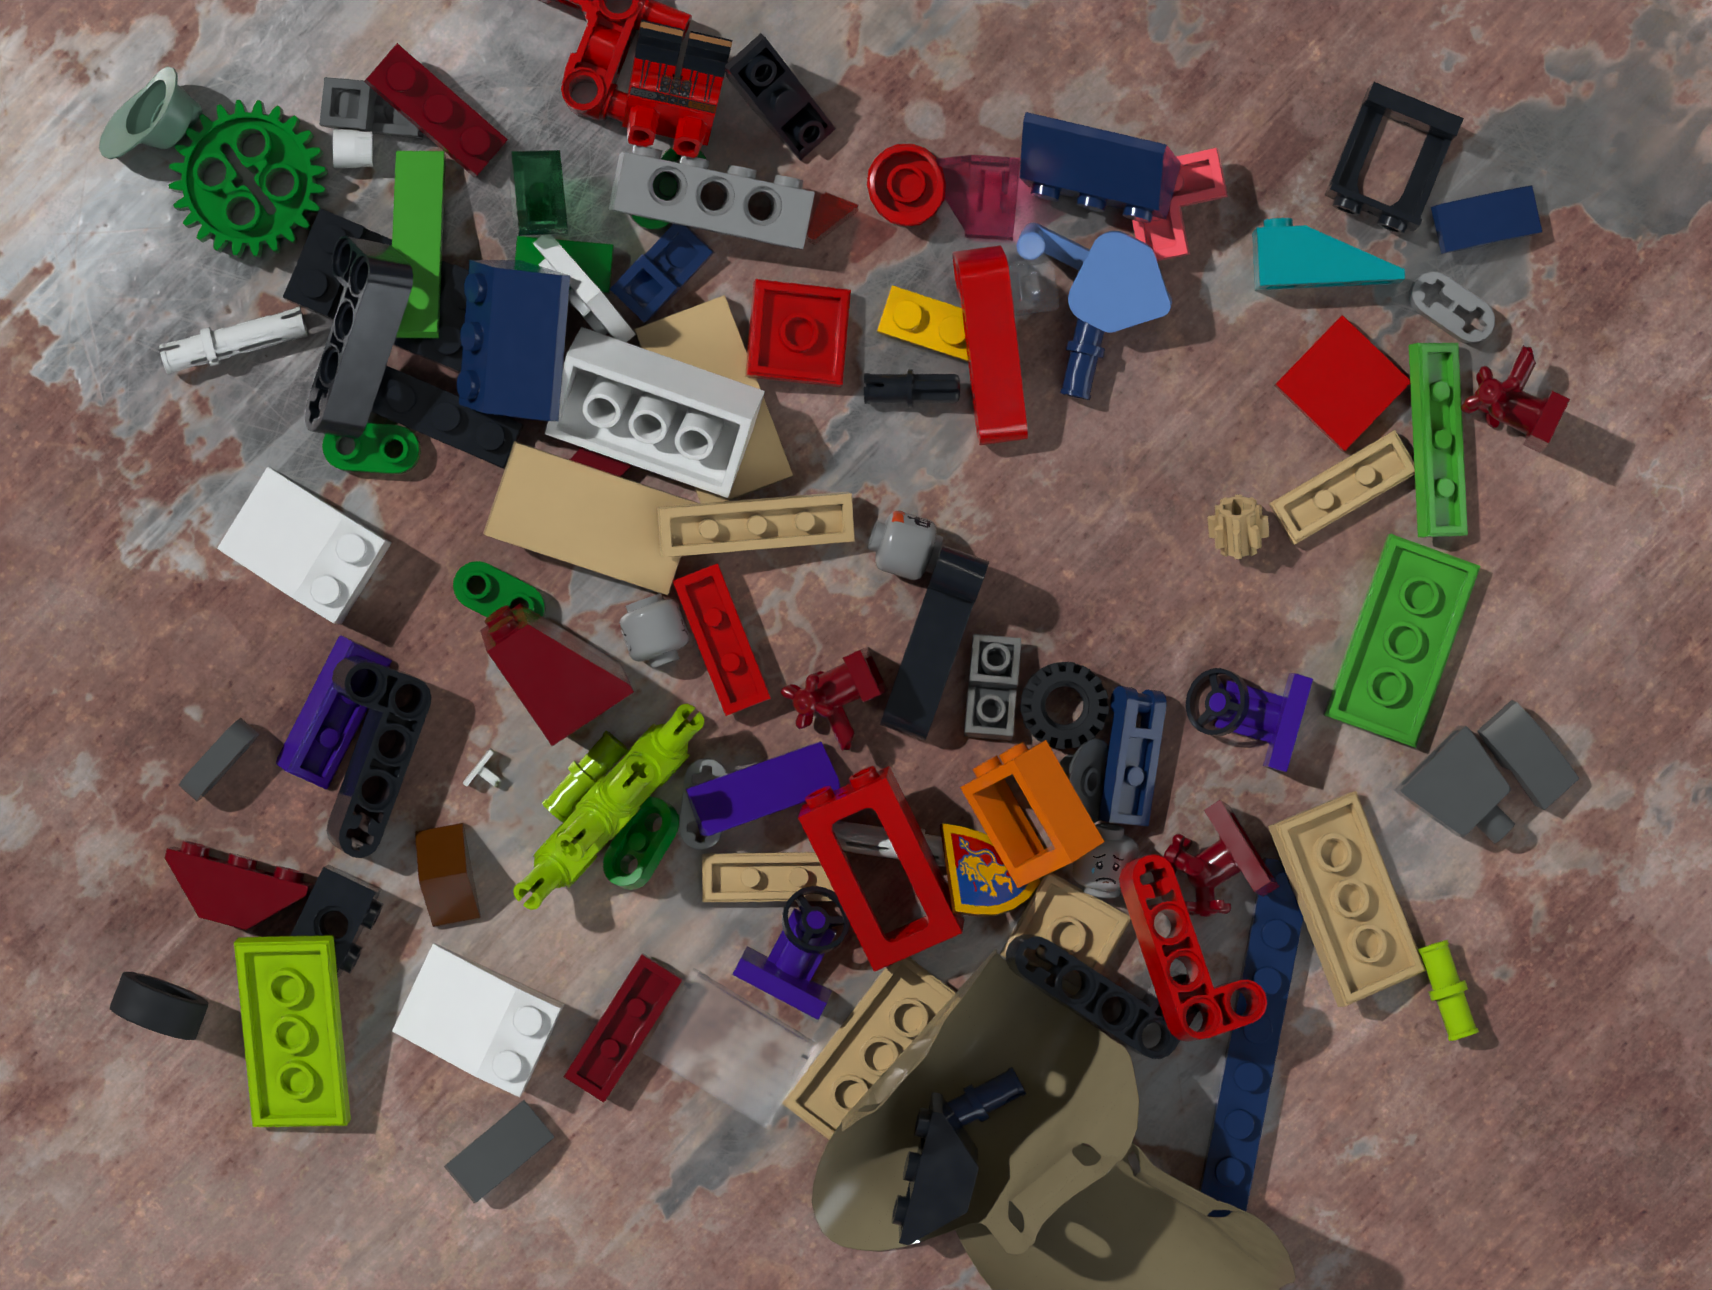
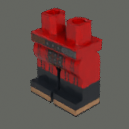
(672, 105)

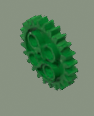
(282, 154)

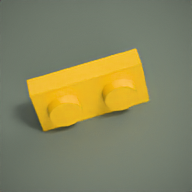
(924, 323)

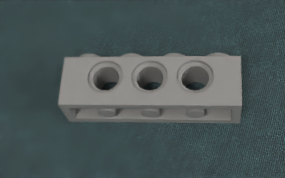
(782, 227)

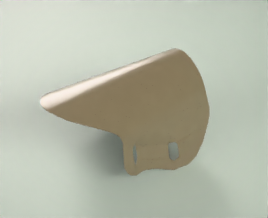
(1076, 1092)
(1135, 1236)

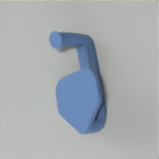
(1116, 278)

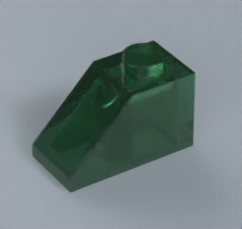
(537, 193)

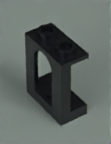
(1440, 130)

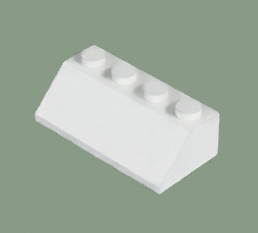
(655, 412)

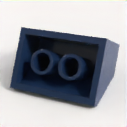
(1097, 167)
(513, 339)

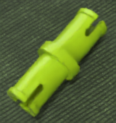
(584, 775)
(1448, 990)

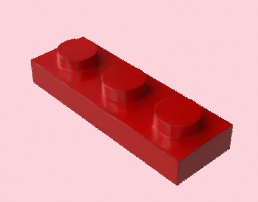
(721, 639)

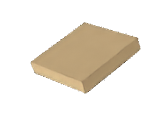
(1073, 922)

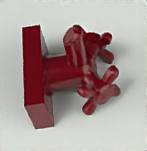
(1514, 407)
(833, 689)
(1220, 862)

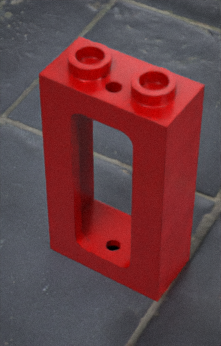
(882, 794)

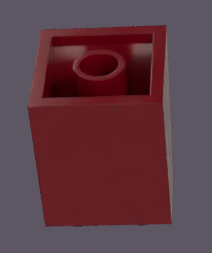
(553, 671)

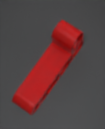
(991, 344)
(1184, 946)

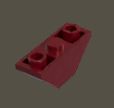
(234, 889)

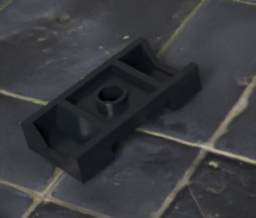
(320, 292)

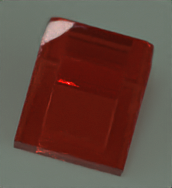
(829, 215)

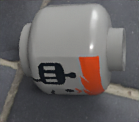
(905, 545)

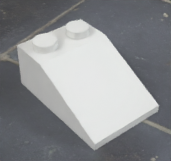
(304, 546)
(478, 1019)

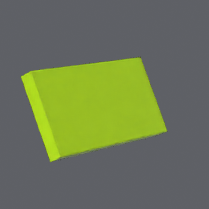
(292, 1031)

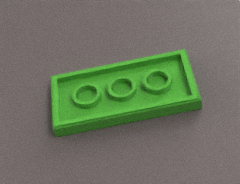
(1401, 640)

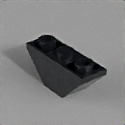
(778, 97)
(938, 1174)

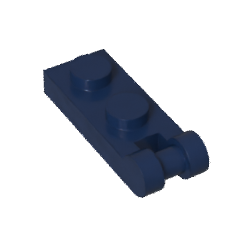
(1132, 756)

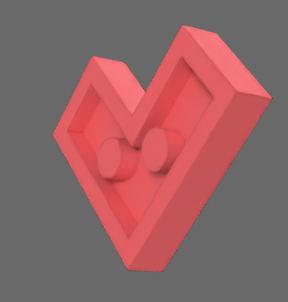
(1197, 182)

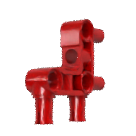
(605, 50)

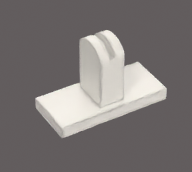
(483, 771)

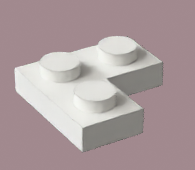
(584, 293)

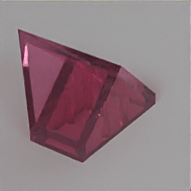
(982, 193)

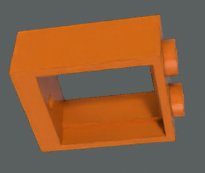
(1051, 800)

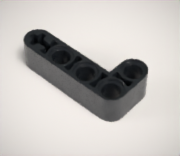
(361, 335)
(934, 642)
(367, 759)
(1093, 993)

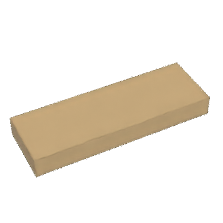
(1343, 487)
(761, 876)

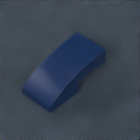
(1486, 219)
(662, 271)

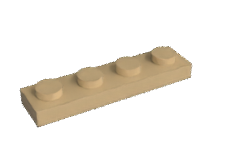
(755, 524)

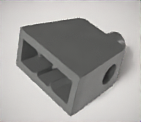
(1459, 787)

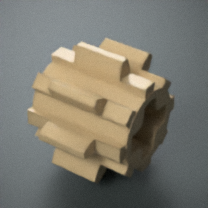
(1238, 526)

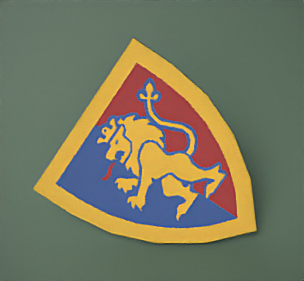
(977, 875)

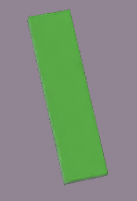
(419, 236)
(1438, 439)

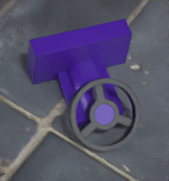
(1253, 712)
(797, 954)

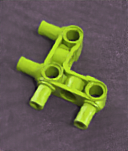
(609, 806)

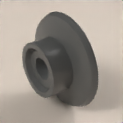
(1087, 773)

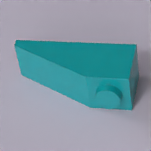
(1307, 258)

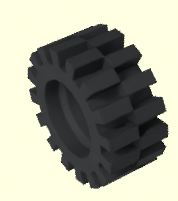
(1094, 705)

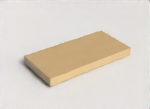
(711, 341)
(583, 517)
(1347, 899)
(867, 1043)

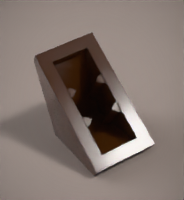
(446, 874)

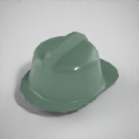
(151, 117)

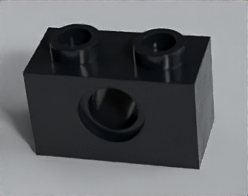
(352, 897)

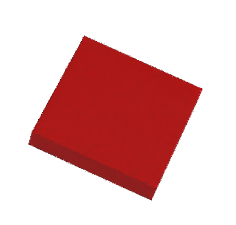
(798, 333)
(1342, 383)

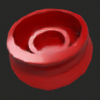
(906, 184)

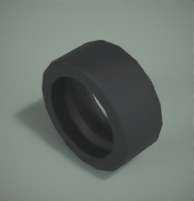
(159, 1006)

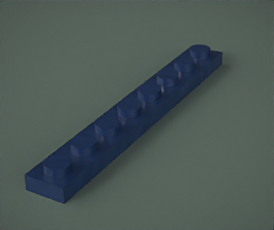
(1252, 1047)

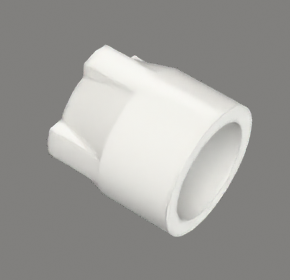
(352, 148)

